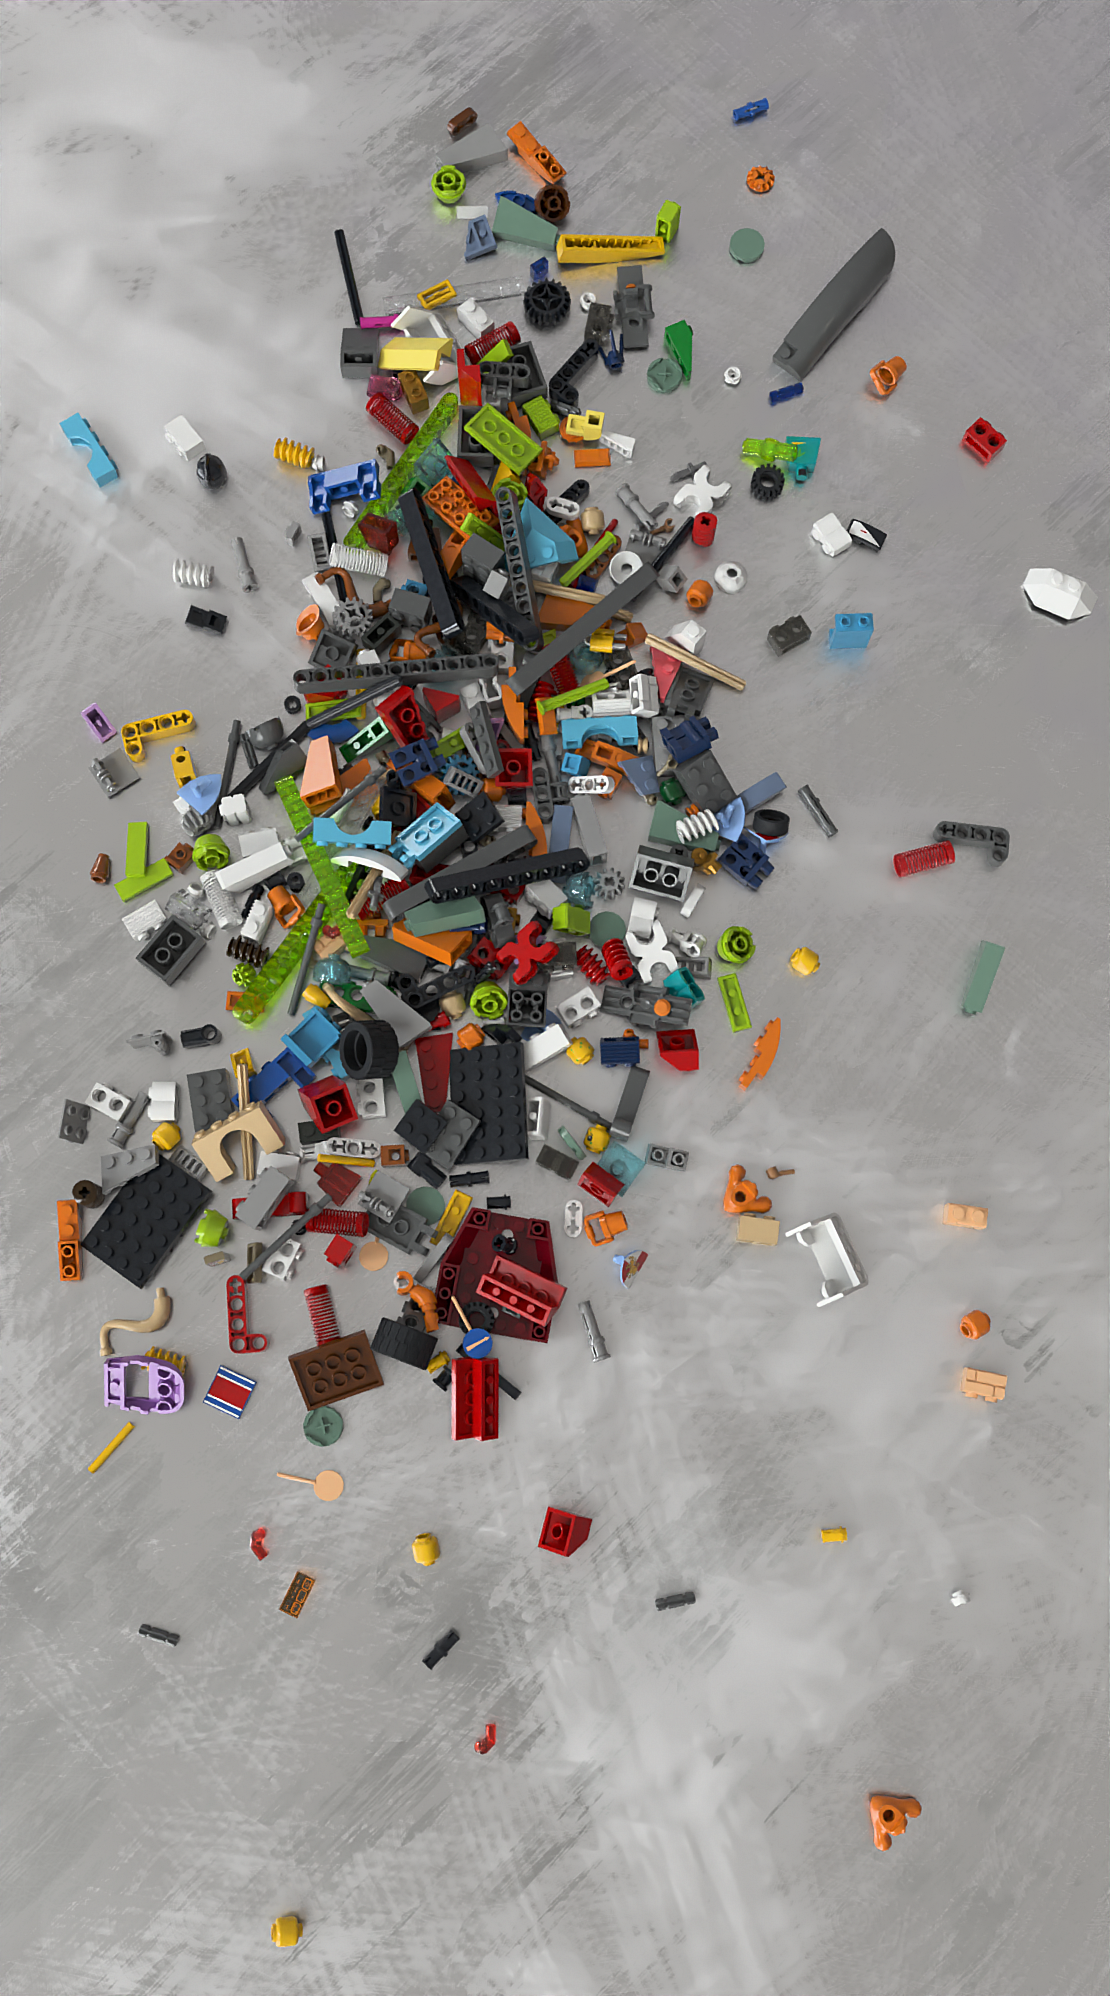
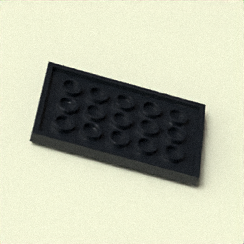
(492, 1088)
(146, 1221)

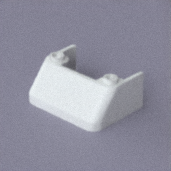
(431, 324)
(834, 1254)

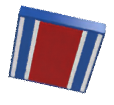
(229, 1392)

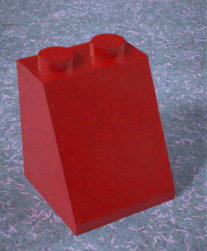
(328, 1103)

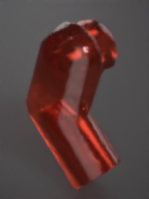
(331, 932)
(255, 1543)
(488, 1742)

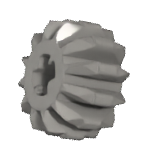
(195, 823)
(610, 889)

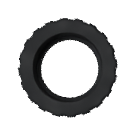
(369, 1049)
(404, 1343)

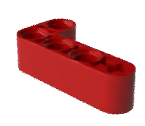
(291, 1205)
(243, 1314)

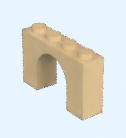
(253, 1119)

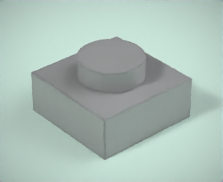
(292, 533)

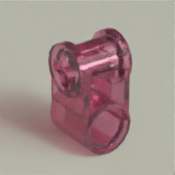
(385, 386)

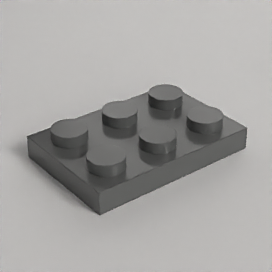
(454, 1136)

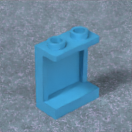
(851, 631)
(313, 1037)

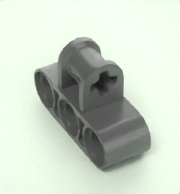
(502, 384)
(553, 794)
(498, 919)

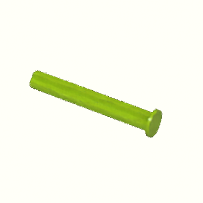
(587, 559)
(572, 695)

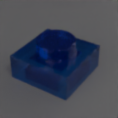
(539, 268)
(587, 583)

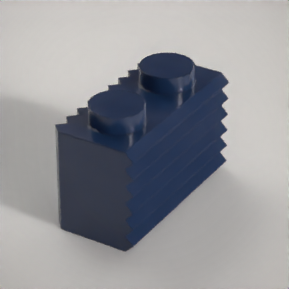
(620, 1051)

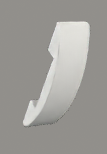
(324, 599)
(391, 868)

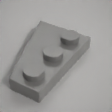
(125, 1165)

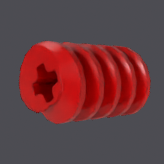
(704, 529)
(542, 690)
(617, 959)
(591, 966)

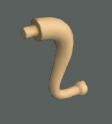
(354, 1012)
(155, 1322)

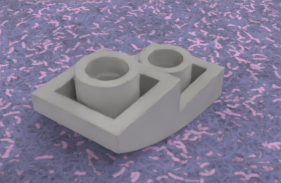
(666, 1157)

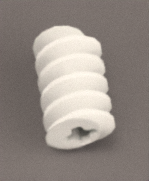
(191, 574)
(696, 824)

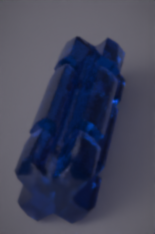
(786, 392)

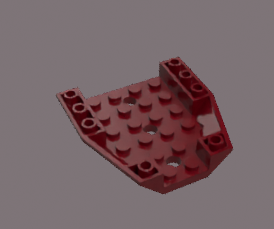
(473, 1256)

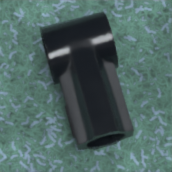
(198, 1036)
(423, 1167)

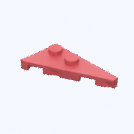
(664, 670)

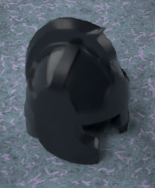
(211, 471)

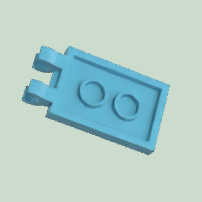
(424, 835)

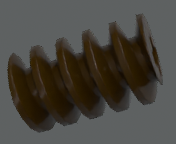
(248, 952)
(88, 1194)

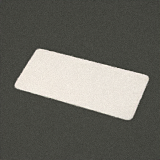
(471, 212)

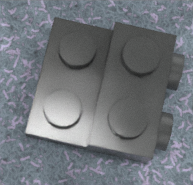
(333, 649)

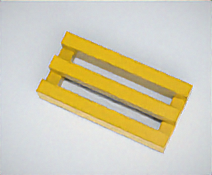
(439, 297)

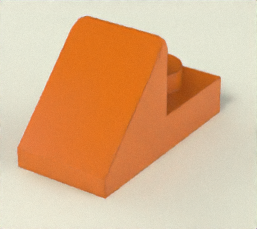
(635, 634)

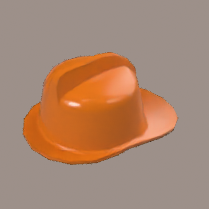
(310, 623)

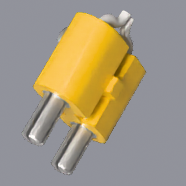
(603, 641)

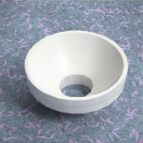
(619, 560)
(730, 584)

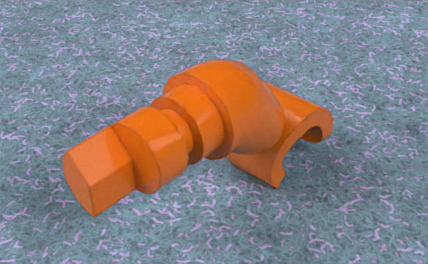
(424, 1297)

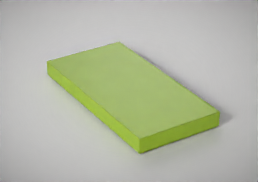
(503, 439)

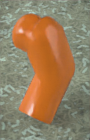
(643, 1043)

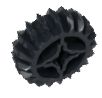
(558, 301)

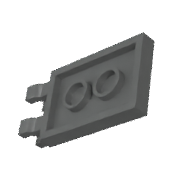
(688, 693)
(403, 1231)

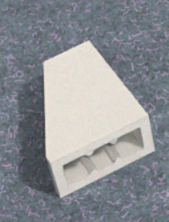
(687, 636)

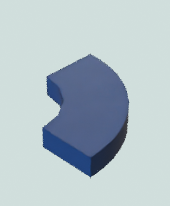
(522, 200)
(337, 733)

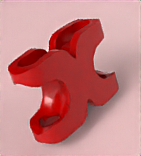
(527, 952)

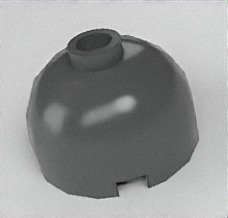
(266, 734)

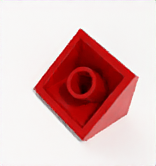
(441, 704)
(600, 1184)

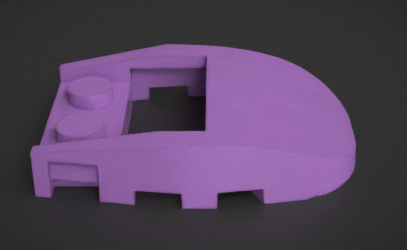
(165, 1385)

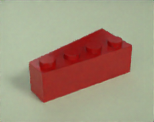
(402, 716)

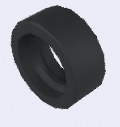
(771, 822)

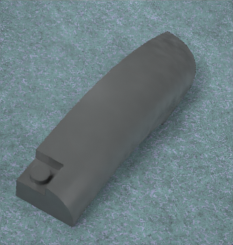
(836, 305)

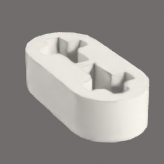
(562, 508)
(692, 900)
(568, 1217)

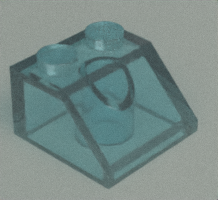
(431, 465)
(621, 1165)

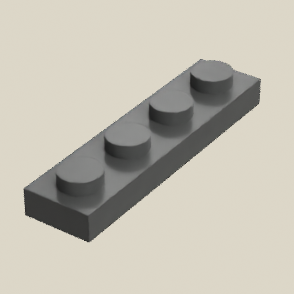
(486, 739)

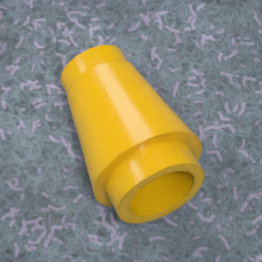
(316, 996)

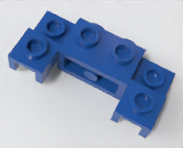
(342, 482)
(276, 1076)

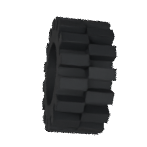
(770, 472)
(483, 1309)

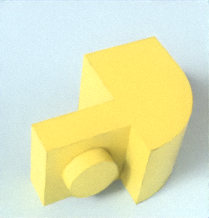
(586, 426)

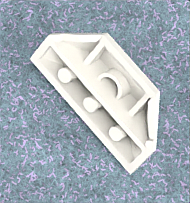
(1059, 593)

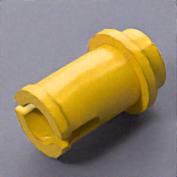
(438, 1361)
(832, 1535)

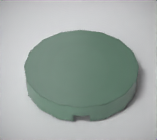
(746, 245)
(664, 375)
(606, 927)
(571, 1142)
(427, 1203)
(323, 1426)

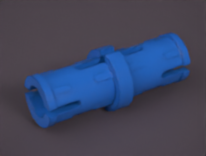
(740, 112)

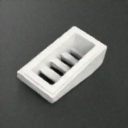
(618, 442)

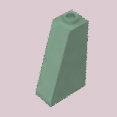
(523, 227)
(664, 830)
(445, 916)
(982, 976)
(405, 1081)

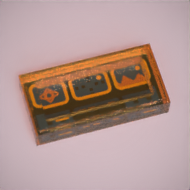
(297, 1594)

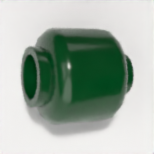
(672, 791)

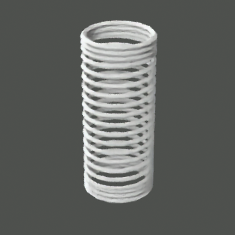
(351, 562)
(230, 919)

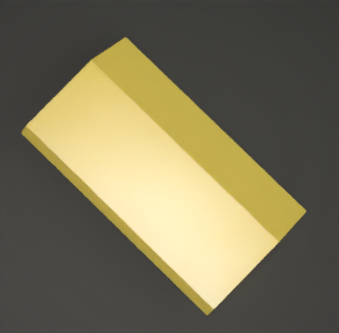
(414, 353)

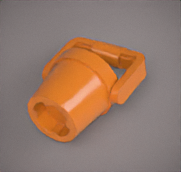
(888, 374)
(410, 652)
(285, 903)
(610, 1223)

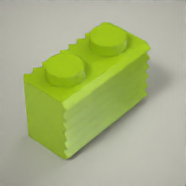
(668, 220)
(541, 417)
(571, 920)

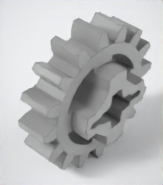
(351, 614)

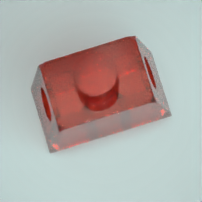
(379, 533)
(337, 1181)

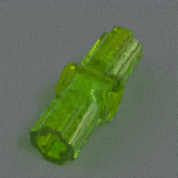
(770, 449)

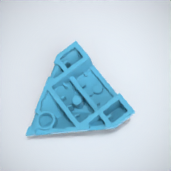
(543, 539)

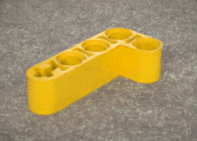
(159, 732)

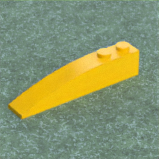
(607, 248)

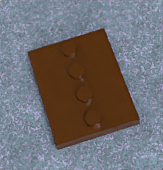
(336, 1370)

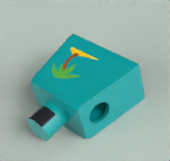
(807, 455)

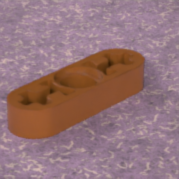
(604, 565)

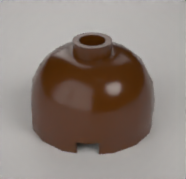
(552, 203)

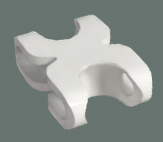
(702, 492)
(652, 951)

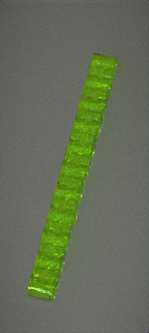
(404, 466)
(322, 868)
(283, 958)

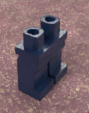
(689, 738)
(422, 760)
(745, 861)

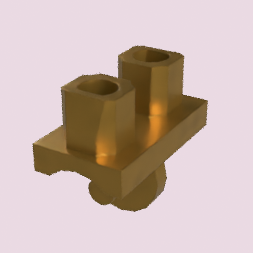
(706, 861)

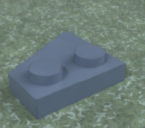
(479, 238)
(641, 774)

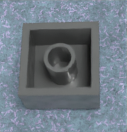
(410, 609)

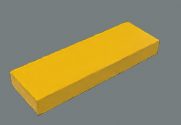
(452, 1215)

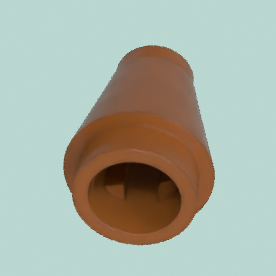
(100, 869)

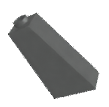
(395, 957)

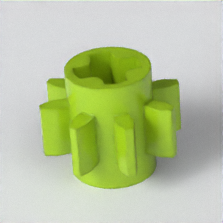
(243, 974)

